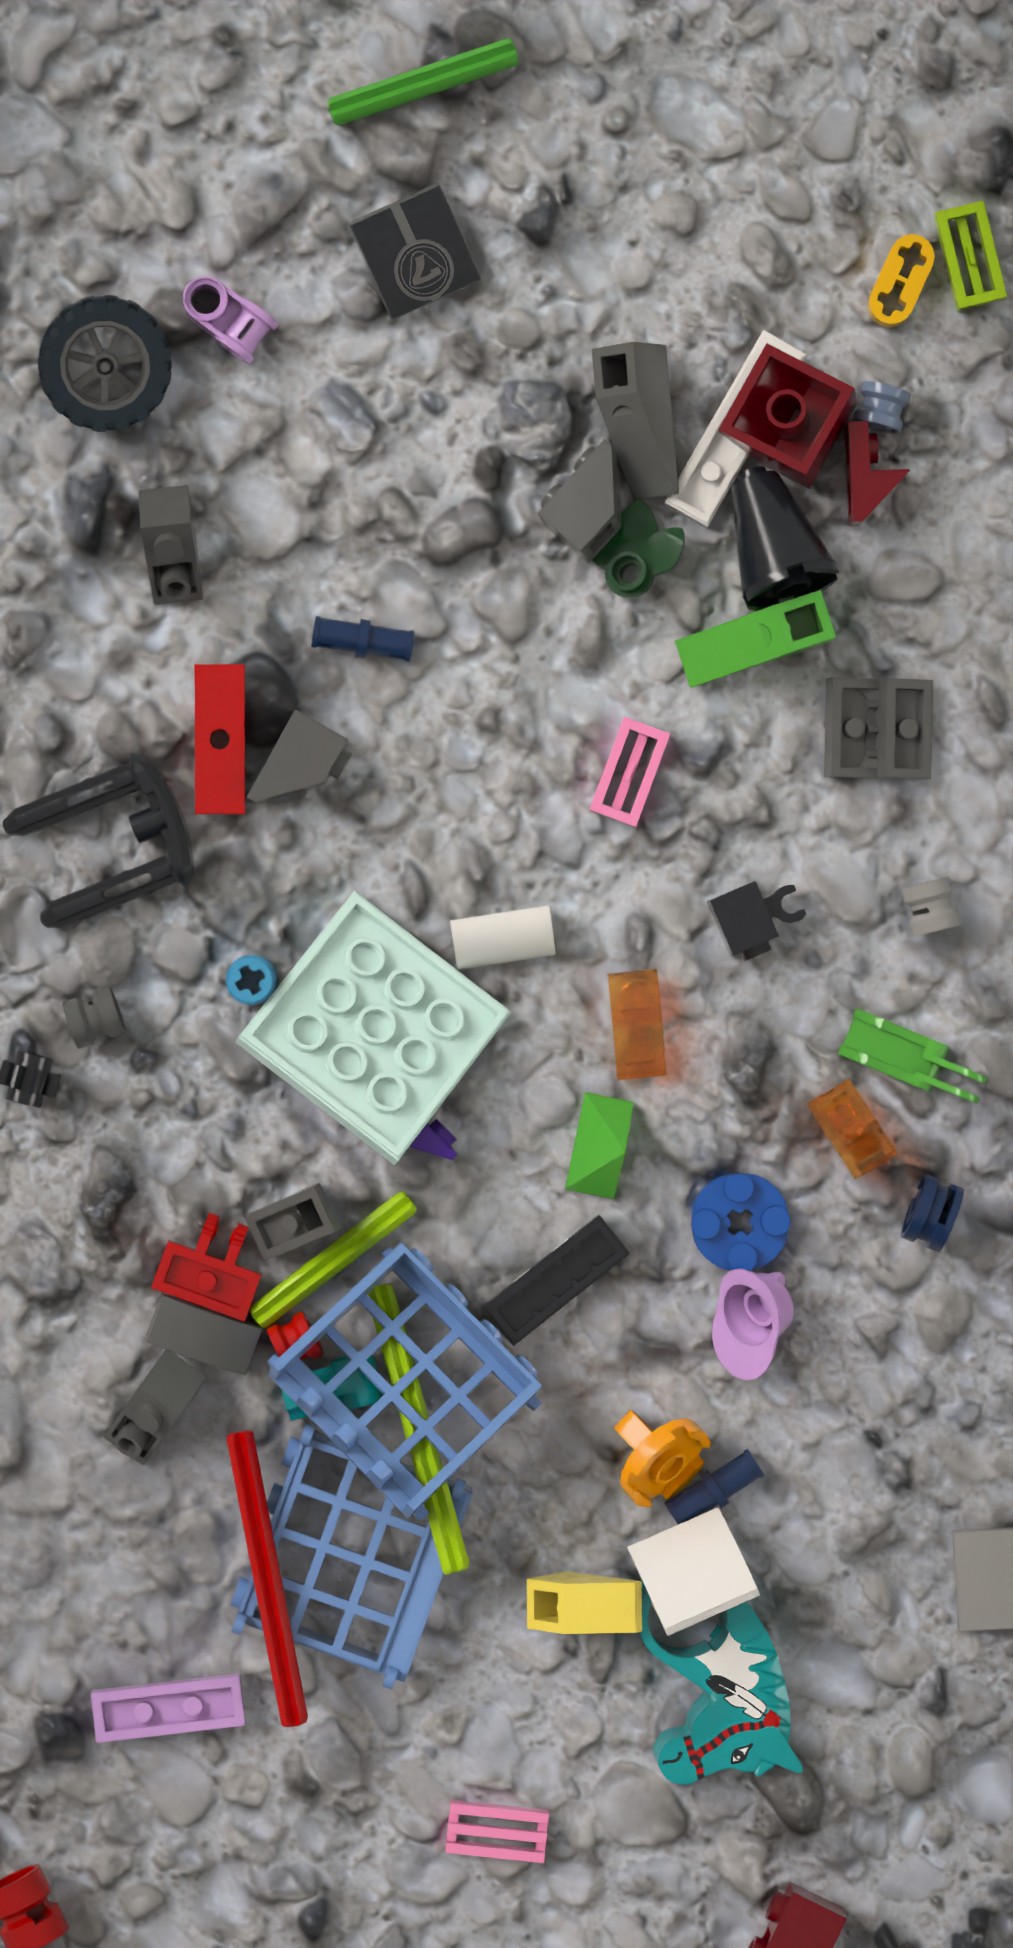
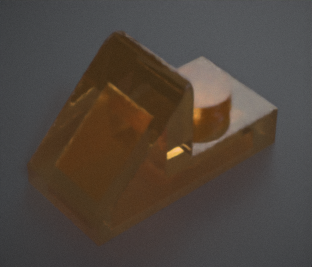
(852, 1129)

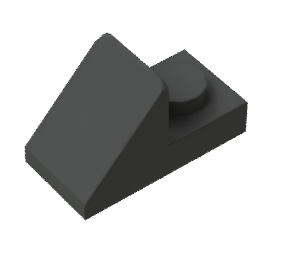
(292, 1221)

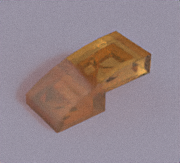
(637, 1024)

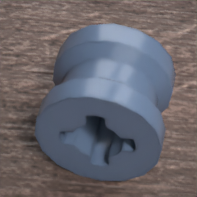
(882, 406)

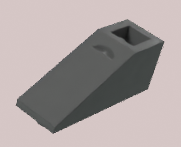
(637, 411)

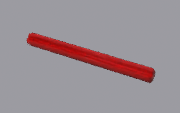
(267, 1578)

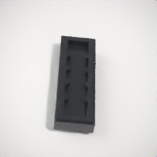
(556, 1280)

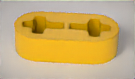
(911, 285)

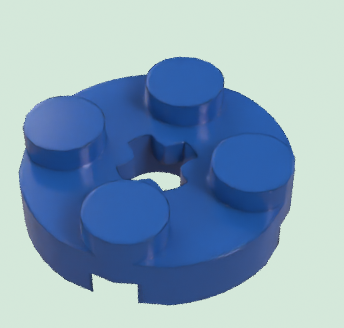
(768, 1221)

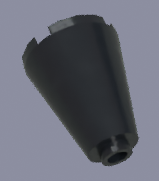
(776, 542)

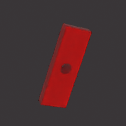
(220, 707)

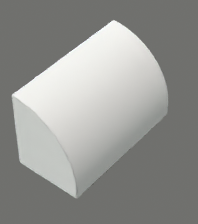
(503, 937)

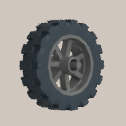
(65, 393)

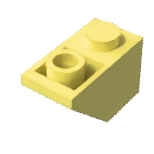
(583, 1604)

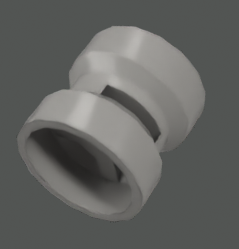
(931, 906)

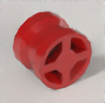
(285, 1336)

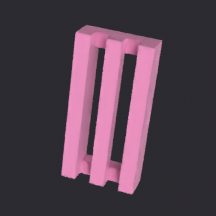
(614, 812)
(498, 1851)

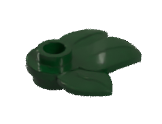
(639, 545)

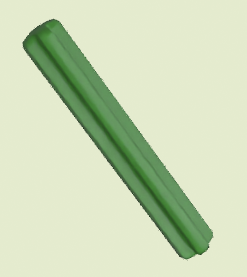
(422, 81)

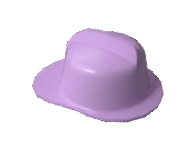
(749, 1320)

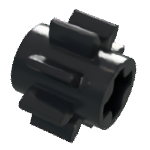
(29, 1078)

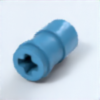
(252, 979)

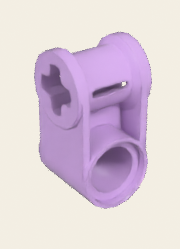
(230, 318)

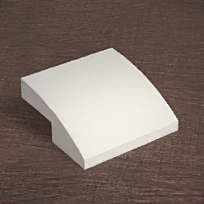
(693, 1571)

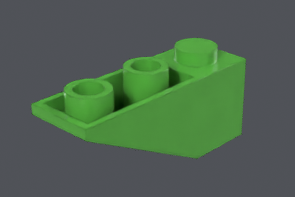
(756, 639)

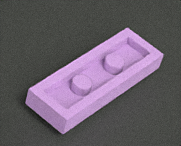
(168, 1707)

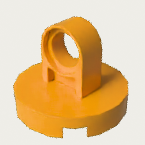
(661, 1459)

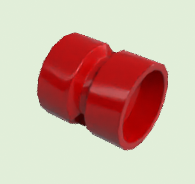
(26, 1912)

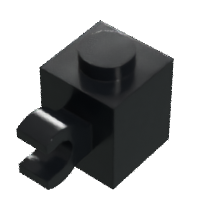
(747, 918)

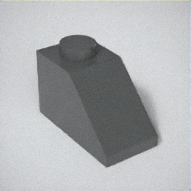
(301, 760)

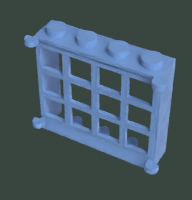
(351, 1433)
(420, 1584)

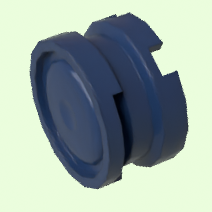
(932, 1213)

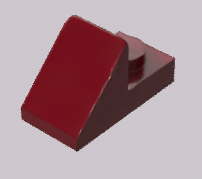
(864, 486)

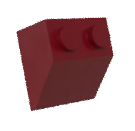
(789, 415)

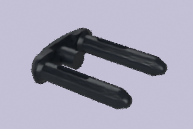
(161, 818)

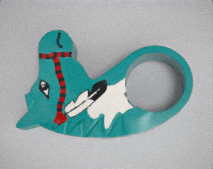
(744, 1704)

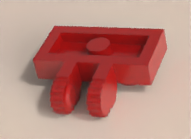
(206, 1278)

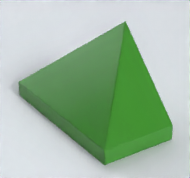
(599, 1145)

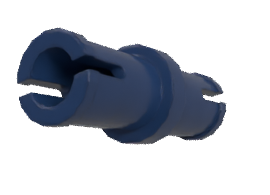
(362, 638)
(715, 1488)

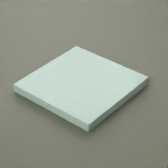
(373, 1027)

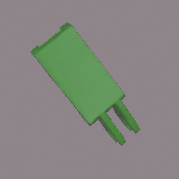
(902, 1054)

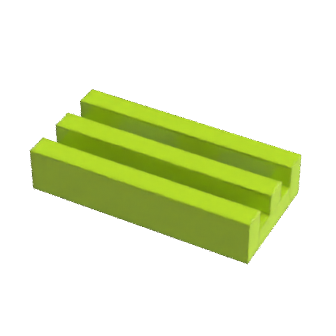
(979, 297)

